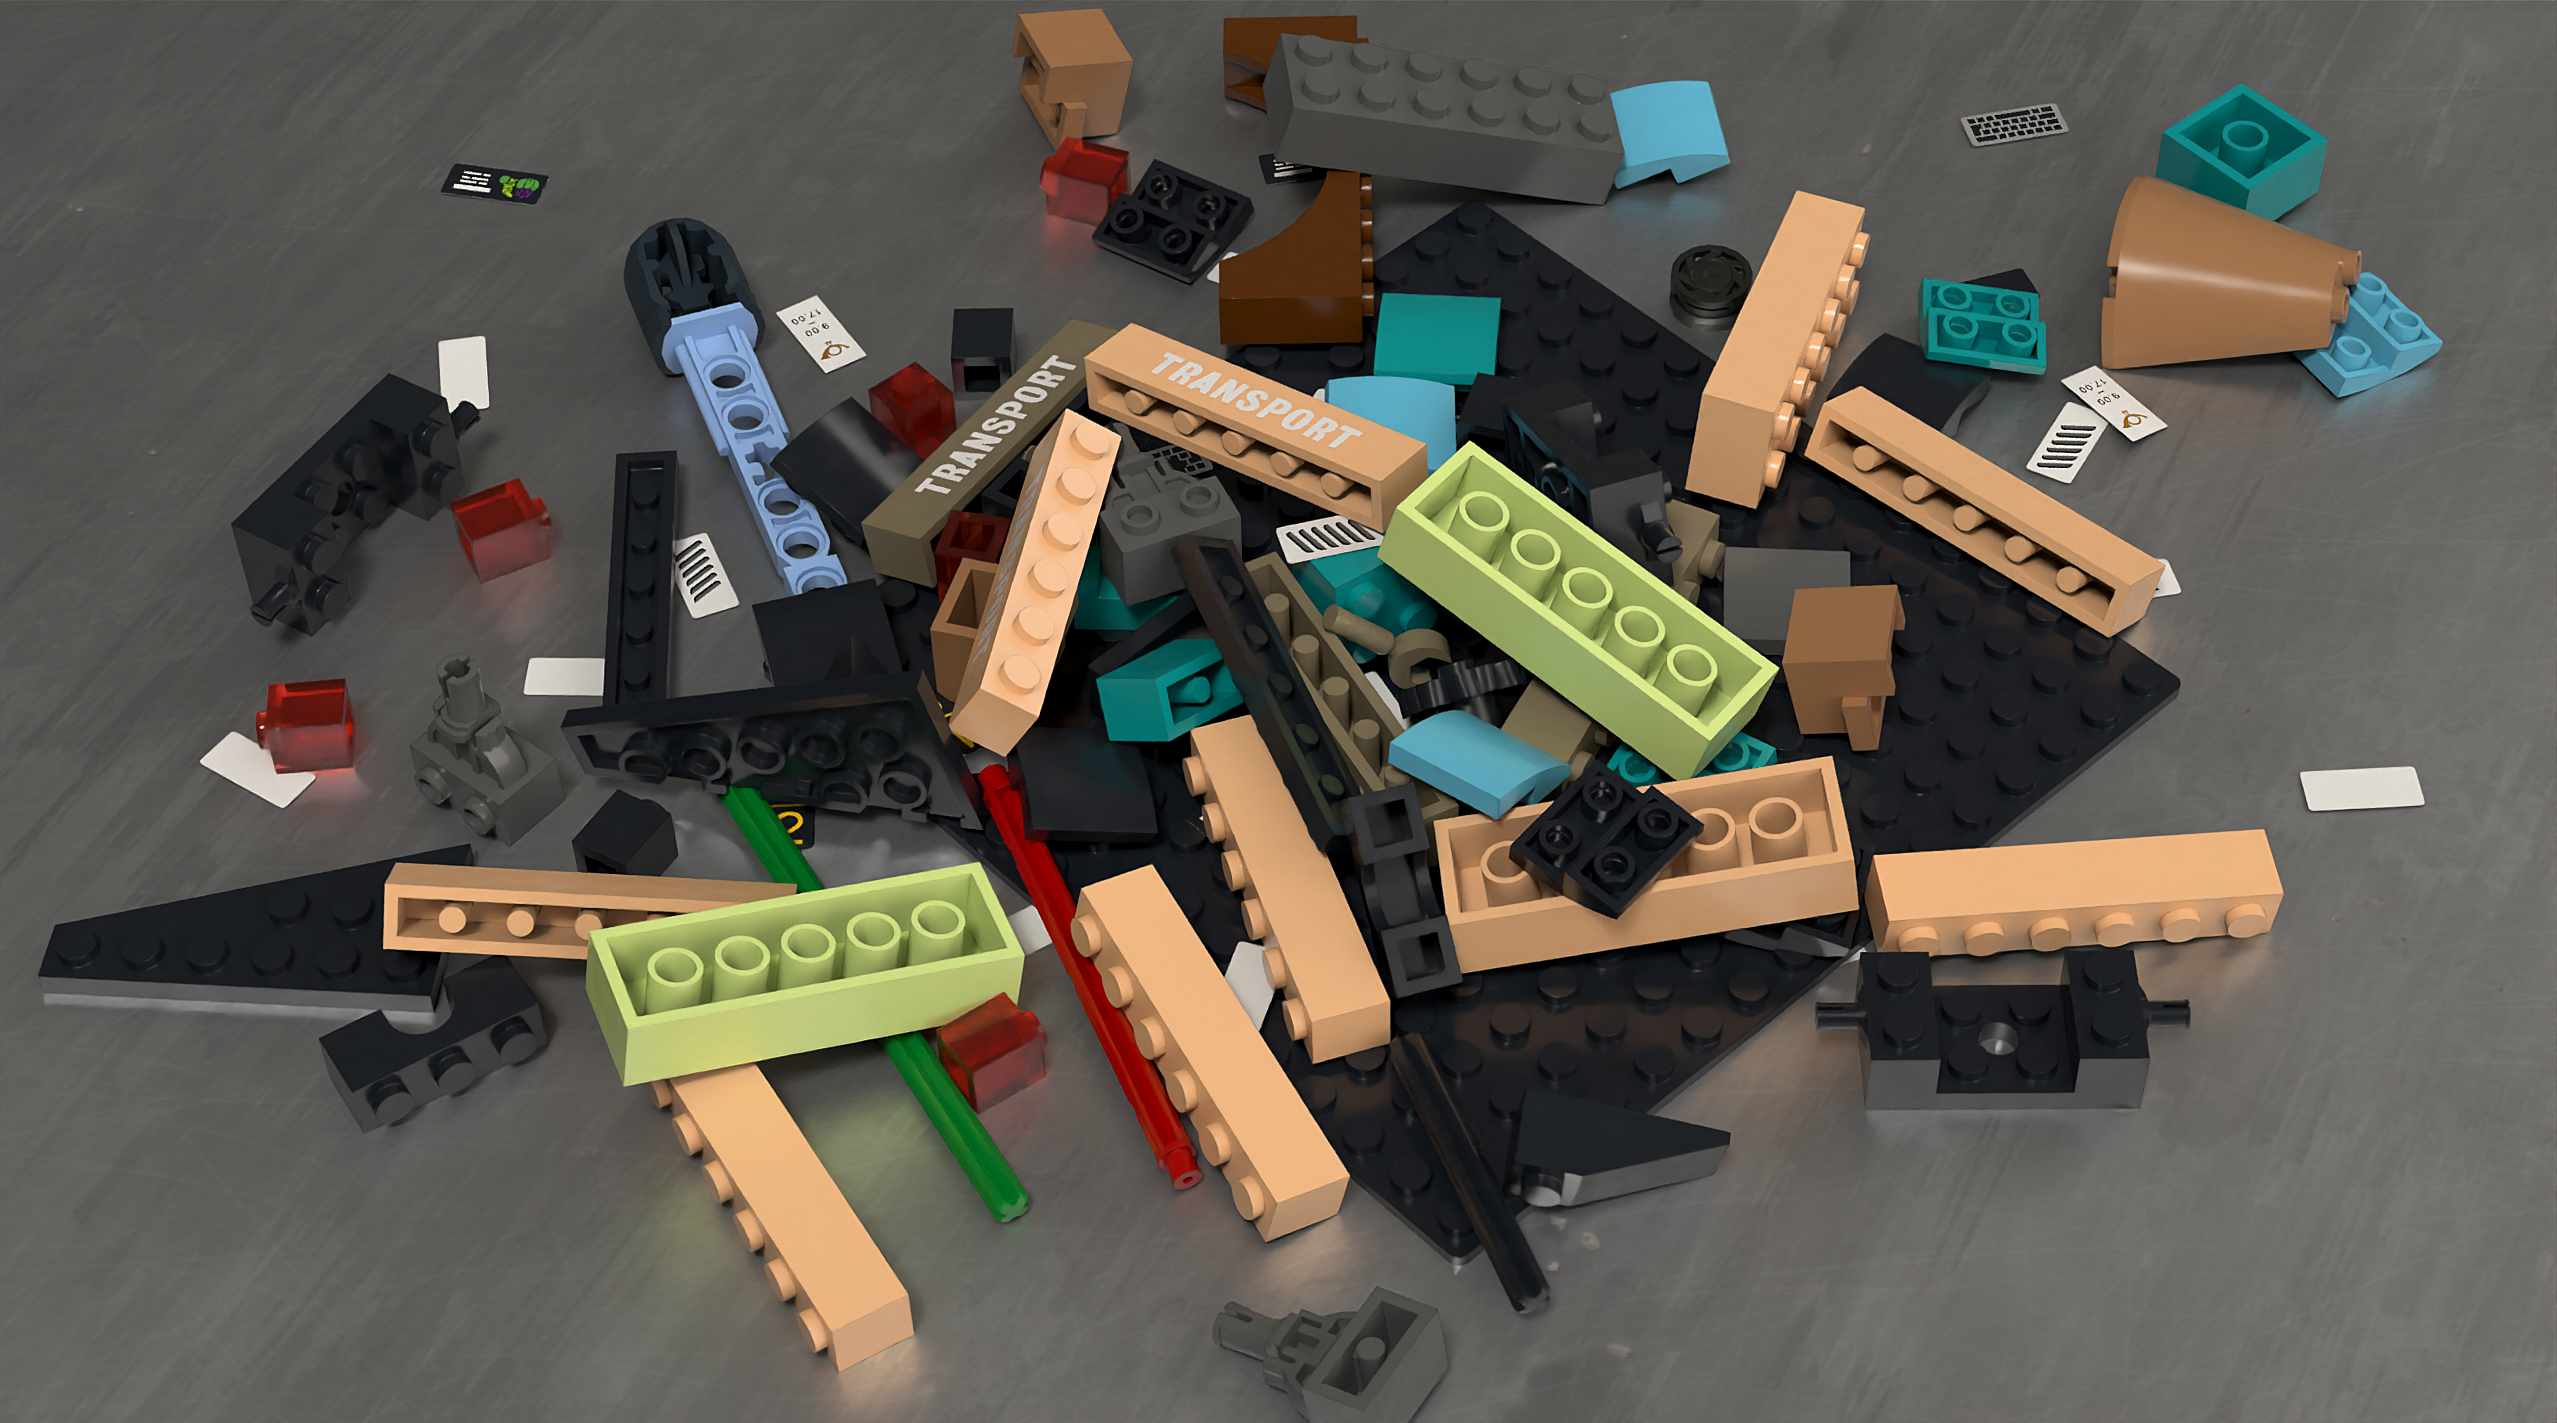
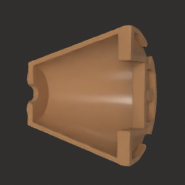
(2215, 281)

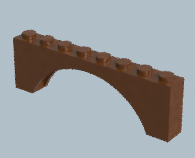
(1311, 274)

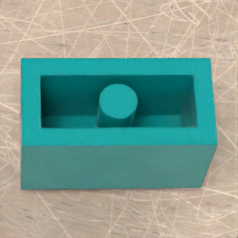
(1167, 692)

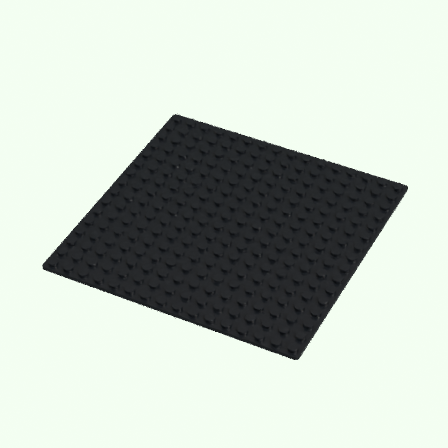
(1984, 726)

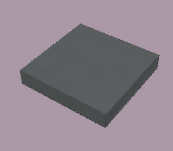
(1762, 587)

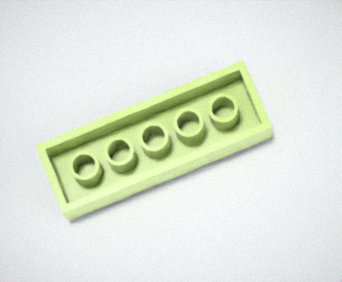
(1577, 612)
(799, 972)

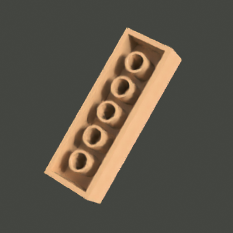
(1778, 350)
(1766, 856)

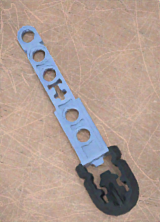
(718, 343)

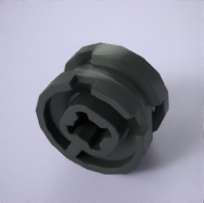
(1709, 290)

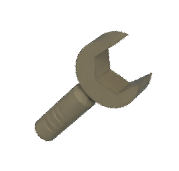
(1400, 651)

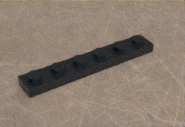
(641, 578)
(1269, 685)

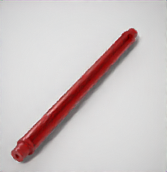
(1053, 901)

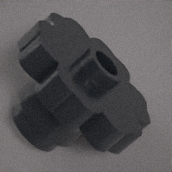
(1465, 688)

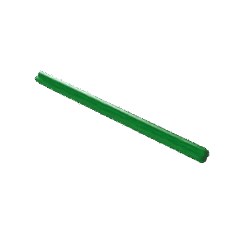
(908, 1050)

